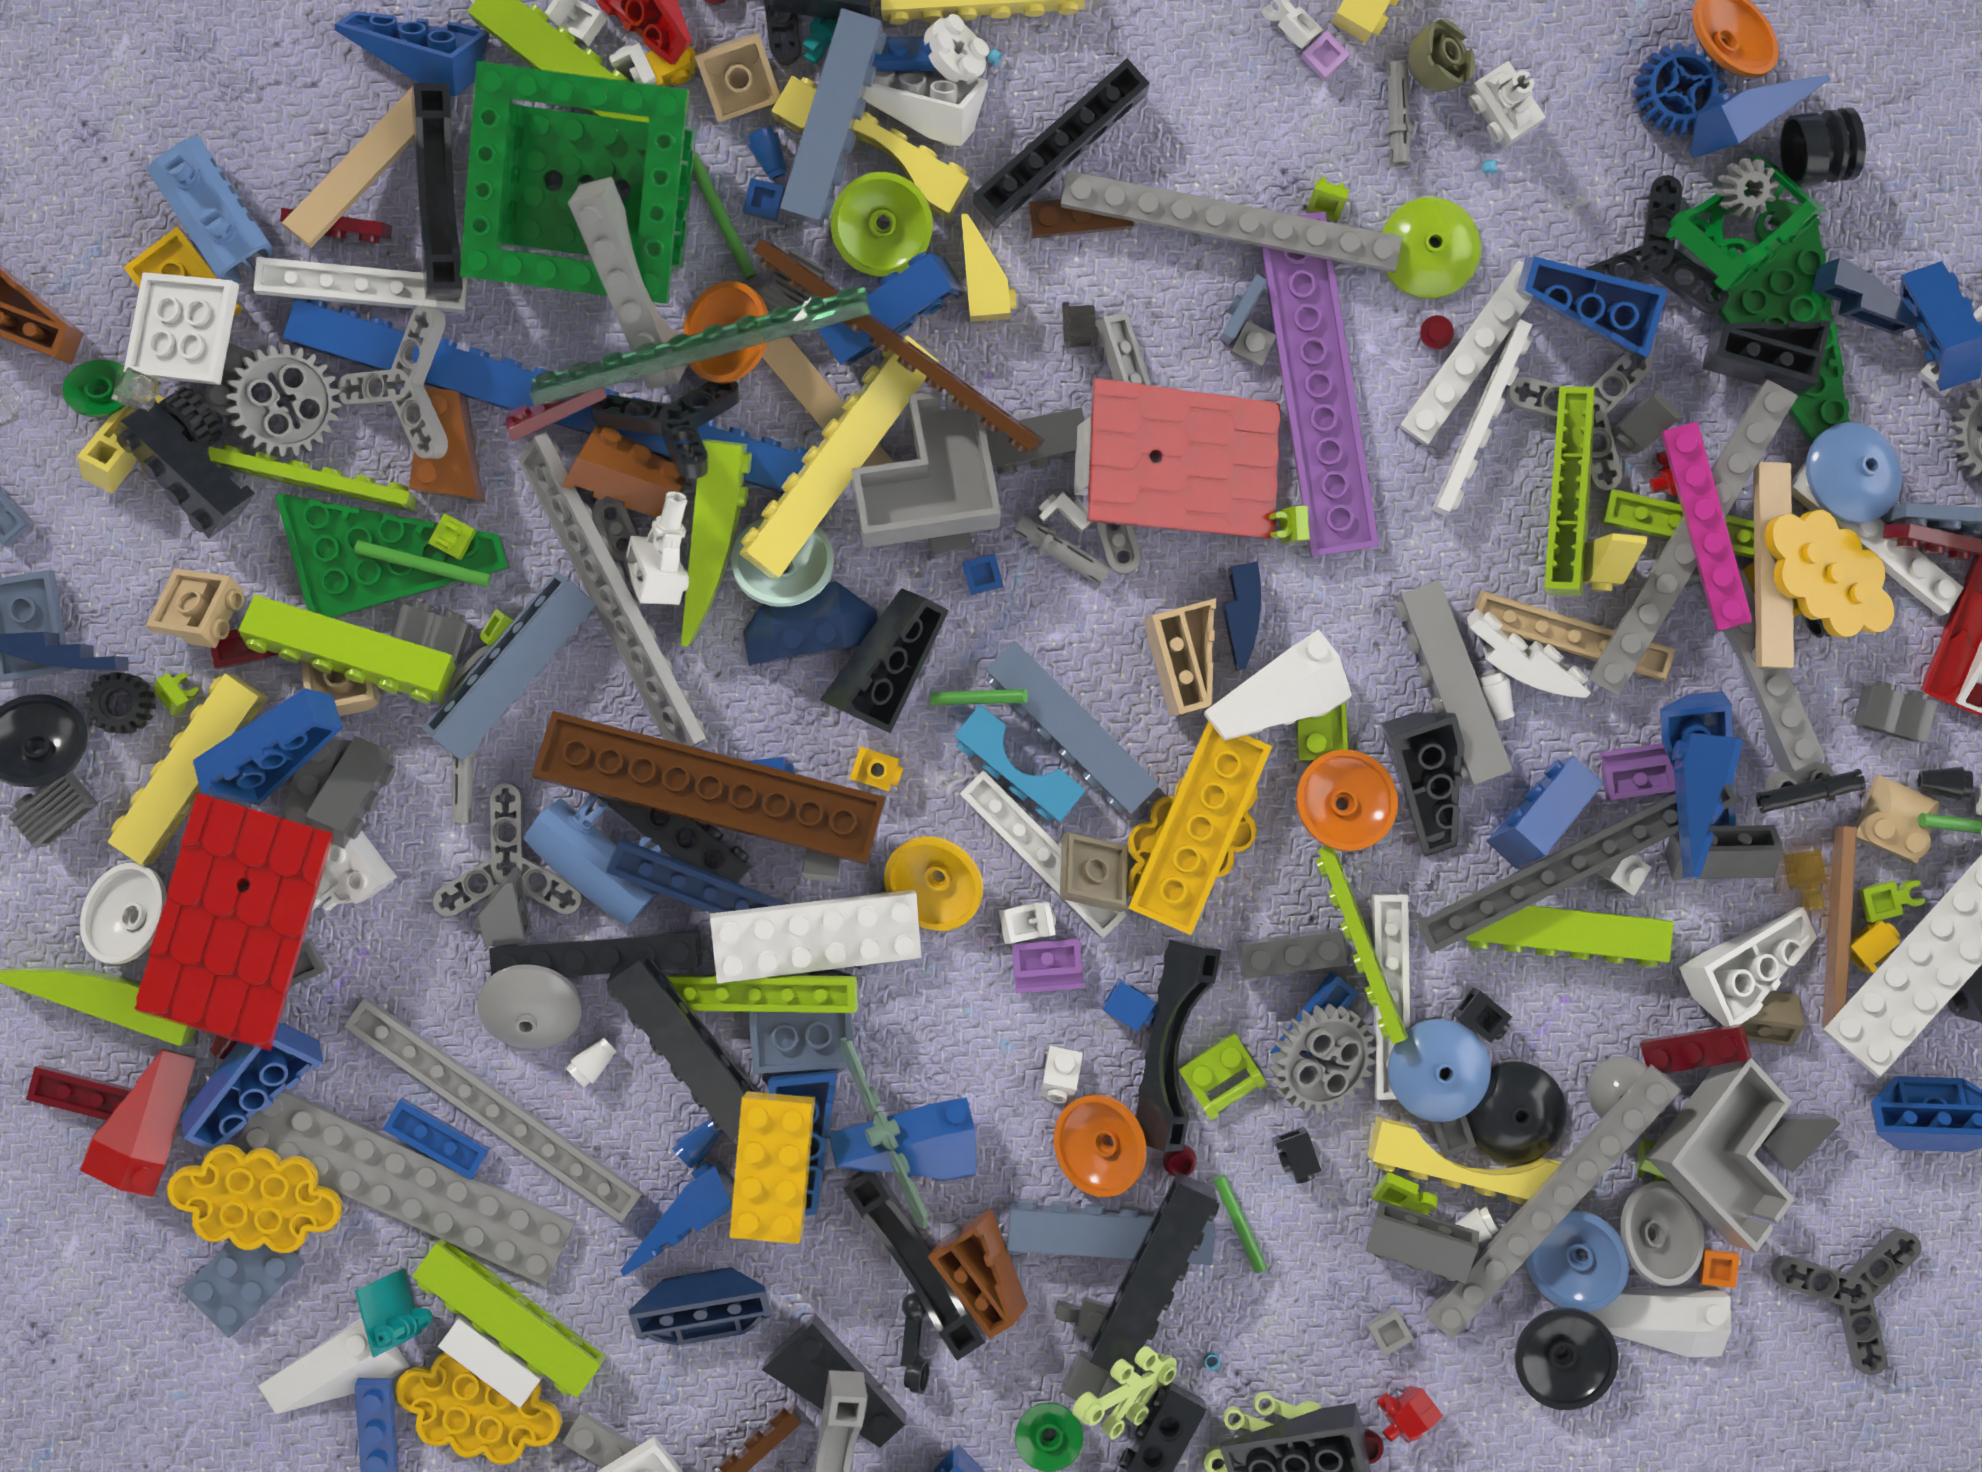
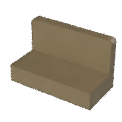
(1777, 1021)

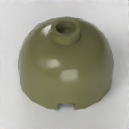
(1439, 57)

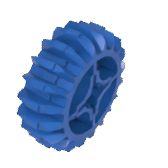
(1673, 65)

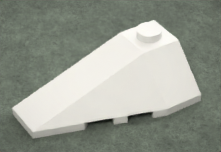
(929, 104)
(1292, 687)
(1742, 971)
(1672, 1319)
(330, 1371)

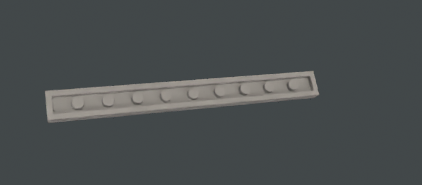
(1231, 221)
(1677, 558)
(493, 1109)
(1554, 1200)

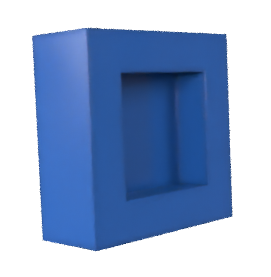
(763, 199)
(982, 574)

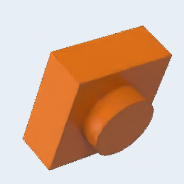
(1719, 1268)

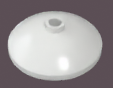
(122, 913)

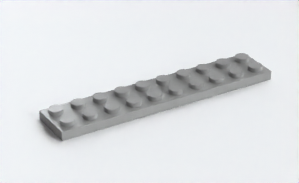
(606, 587)
(413, 1186)

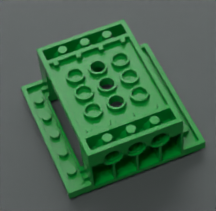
(519, 146)

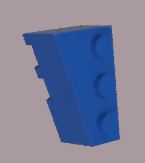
(1945, 323)

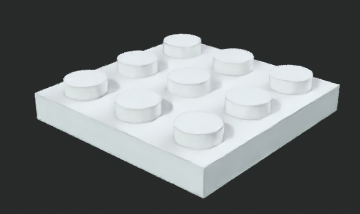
(182, 327)

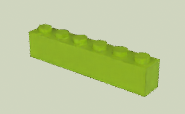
(540, 44)
(347, 649)
(1580, 934)
(509, 1317)

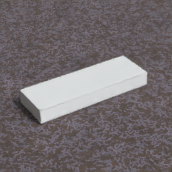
(490, 1362)

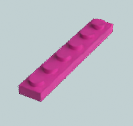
(1706, 526)

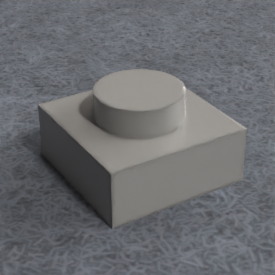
(1253, 344)
(1389, 1331)

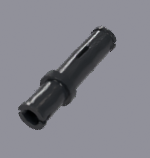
(1823, 788)

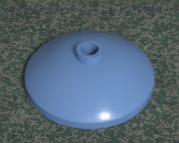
(1840, 475)
(1416, 1068)
(1575, 1280)

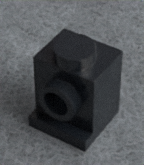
(1496, 1023)
(1297, 1154)

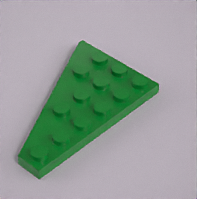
(1785, 294)
(344, 582)

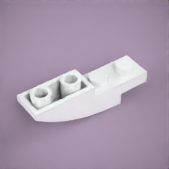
(1536, 666)

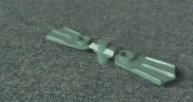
(884, 1133)

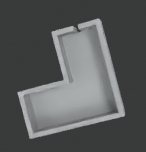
(940, 492)
(1713, 1148)

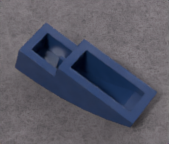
(1863, 297)
(1244, 612)

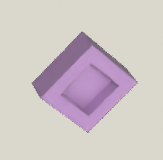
(1325, 55)

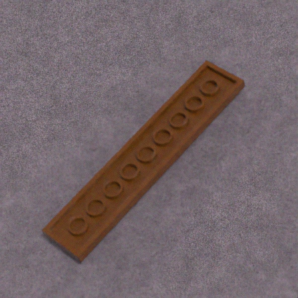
(709, 787)

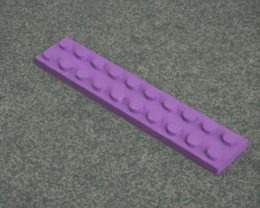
(1320, 400)

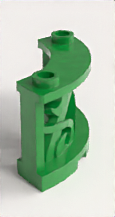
(1707, 240)

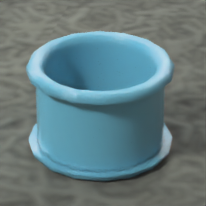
(994, 57)
(1489, 166)
(1212, 1355)

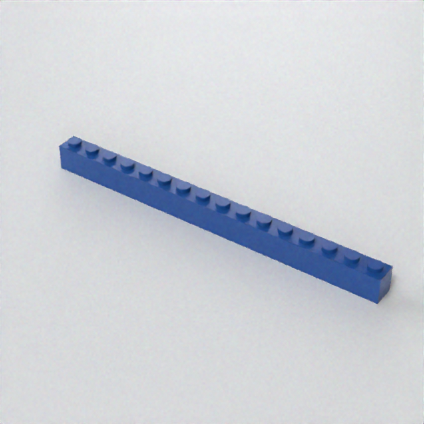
(500, 383)

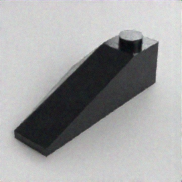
(1428, 766)
(1313, 1442)

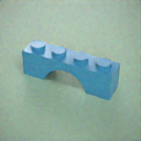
(1053, 791)

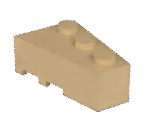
(1183, 655)

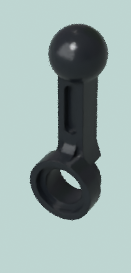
(917, 1368)

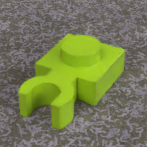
(1886, 900)
(1404, 1193)

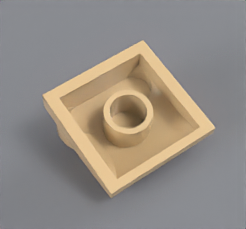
(738, 76)
(348, 695)
(1891, 819)

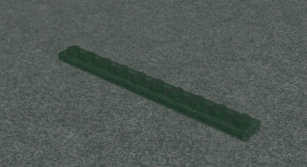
(707, 344)

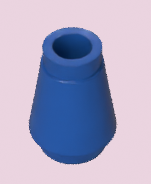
(768, 151)
(697, 1143)

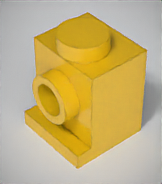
(673, 74)
(866, 759)
(1873, 945)

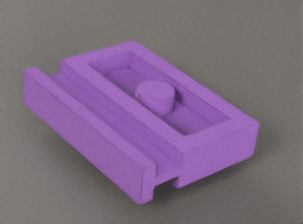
(1636, 772)
(1047, 965)

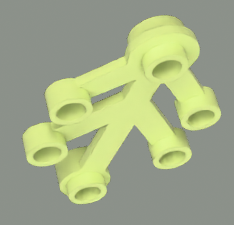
(1159, 1371)
(1253, 1423)

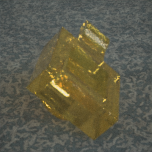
(1804, 872)

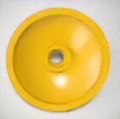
(941, 900)

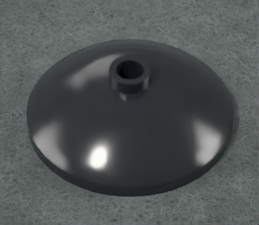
(36, 724)
(1511, 1089)
(1578, 1374)

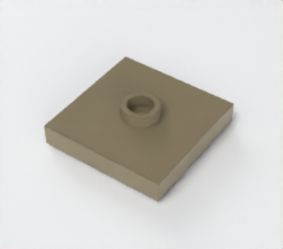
(1094, 872)

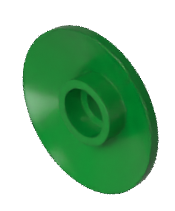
(89, 380)
(1054, 1452)

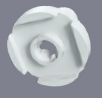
(953, 34)

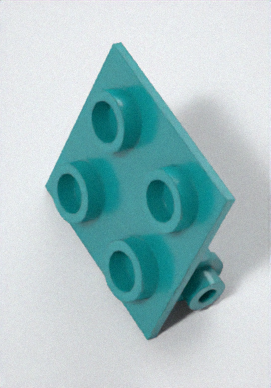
(390, 1312)

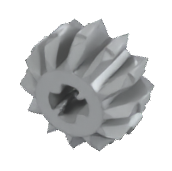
(1758, 191)

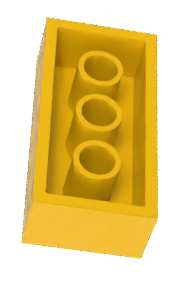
(772, 1167)

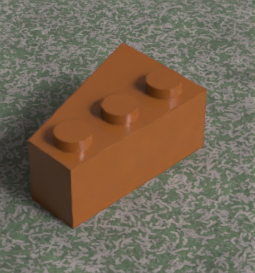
(33, 322)
(458, 470)
(624, 471)
(981, 1273)

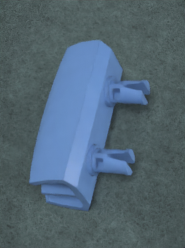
(209, 208)
(581, 855)

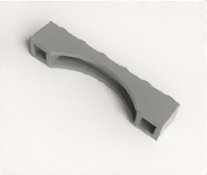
(606, 234)
(1782, 712)
(840, 1421)

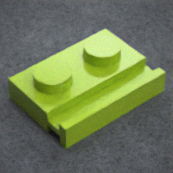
(1322, 734)

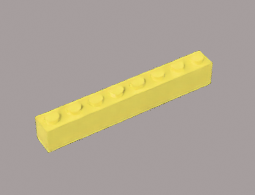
(830, 466)

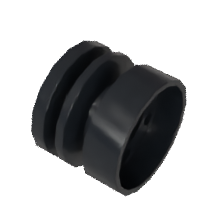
(1823, 146)

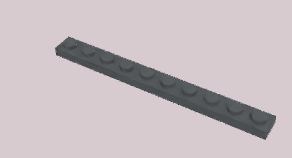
(1554, 873)

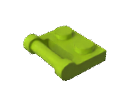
(1215, 1067)

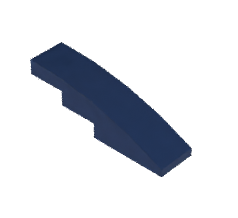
(45, 649)

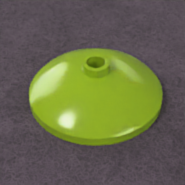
(863, 241)
(1428, 270)

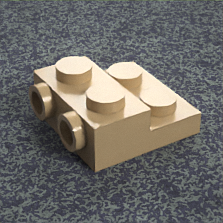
(196, 607)

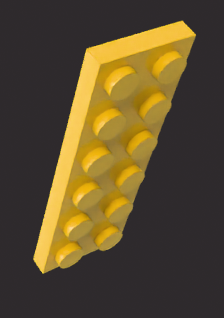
(1199, 829)

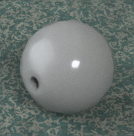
(1611, 1081)

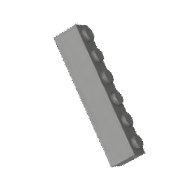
(1452, 679)

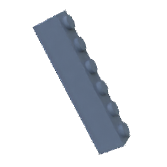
(832, 118)
(509, 666)
(1072, 728)
(1088, 1231)

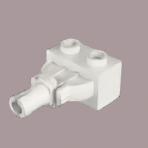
(1506, 104)
(655, 560)
(352, 874)

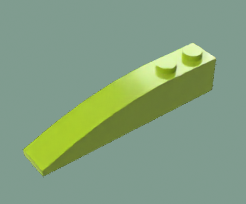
(1570, 492)
(714, 529)
(96, 994)

